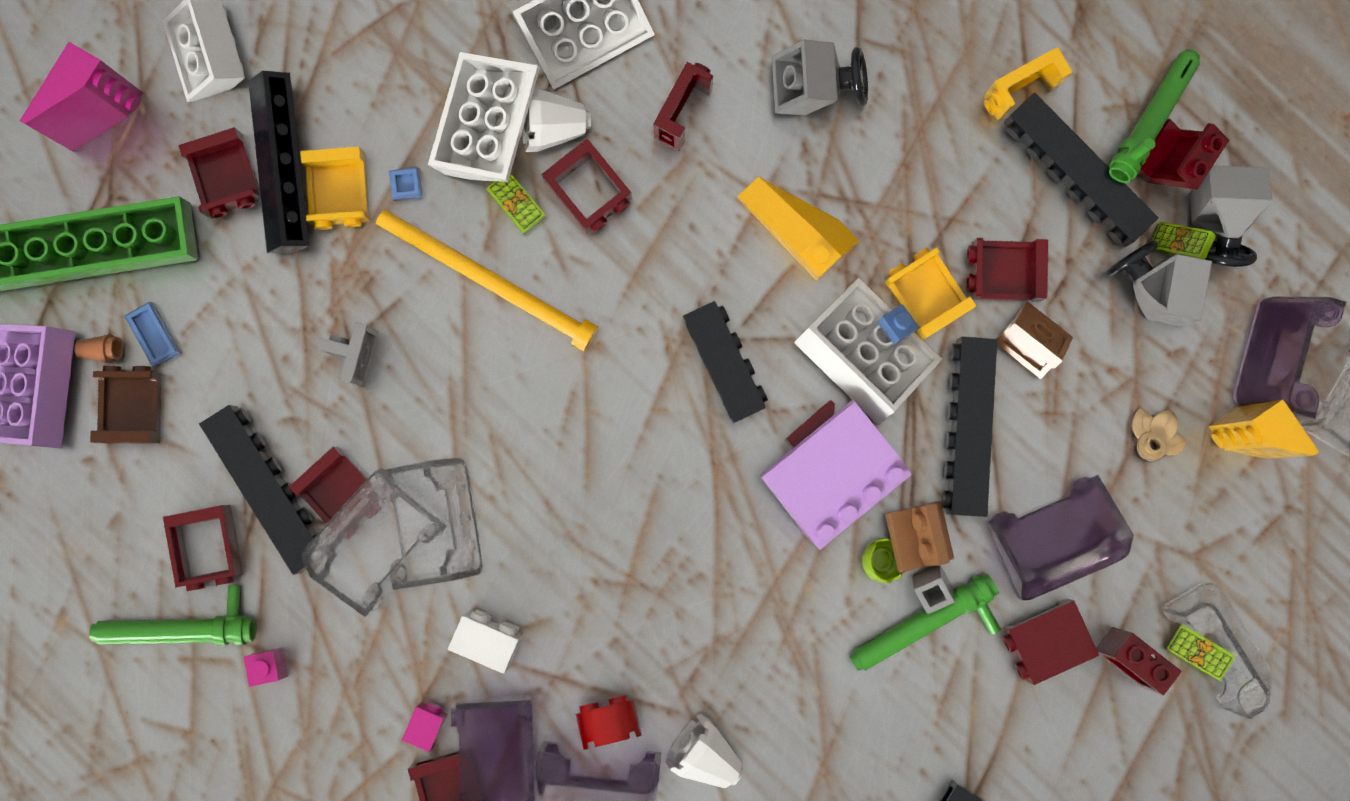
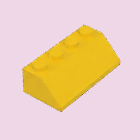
(1263, 432)

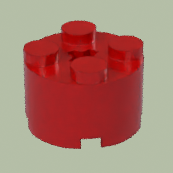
(607, 723)

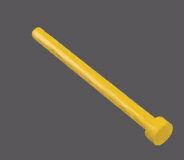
(581, 333)

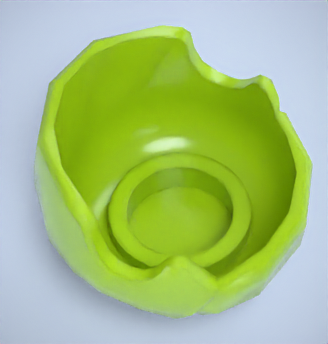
(880, 561)

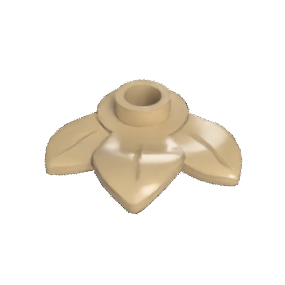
(1158, 430)

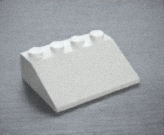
(579, 34)
(483, 118)
(861, 356)

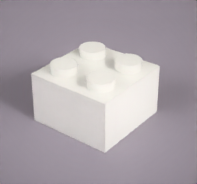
(486, 640)

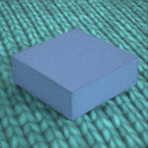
(405, 183)

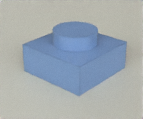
(898, 324)

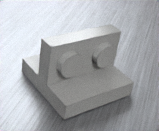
(356, 352)

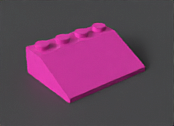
(80, 99)

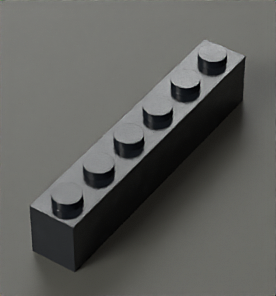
(278, 162)
(1079, 170)
(971, 426)
(261, 483)

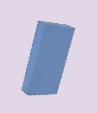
(152, 334)

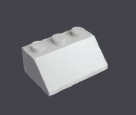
(203, 48)

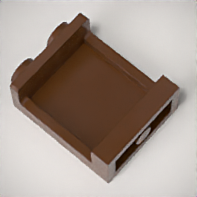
(128, 406)

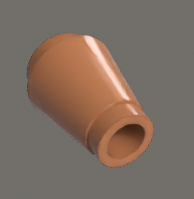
(100, 348)

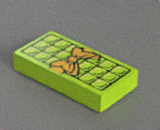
(516, 203)
(1183, 240)
(1200, 652)

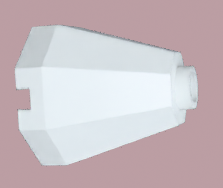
(553, 121)
(704, 755)

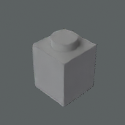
(933, 589)

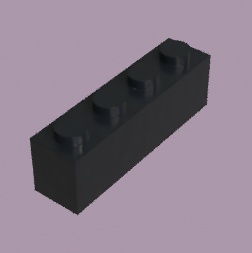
(724, 362)

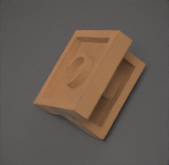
(1035, 340)
(919, 537)

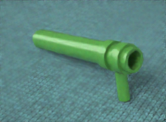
(1136, 149)
(967, 599)
(219, 631)

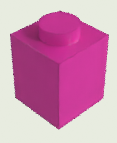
(265, 667)
(425, 726)

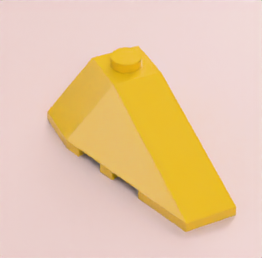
(804, 230)

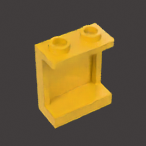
(1049, 68)
(336, 187)
(928, 292)

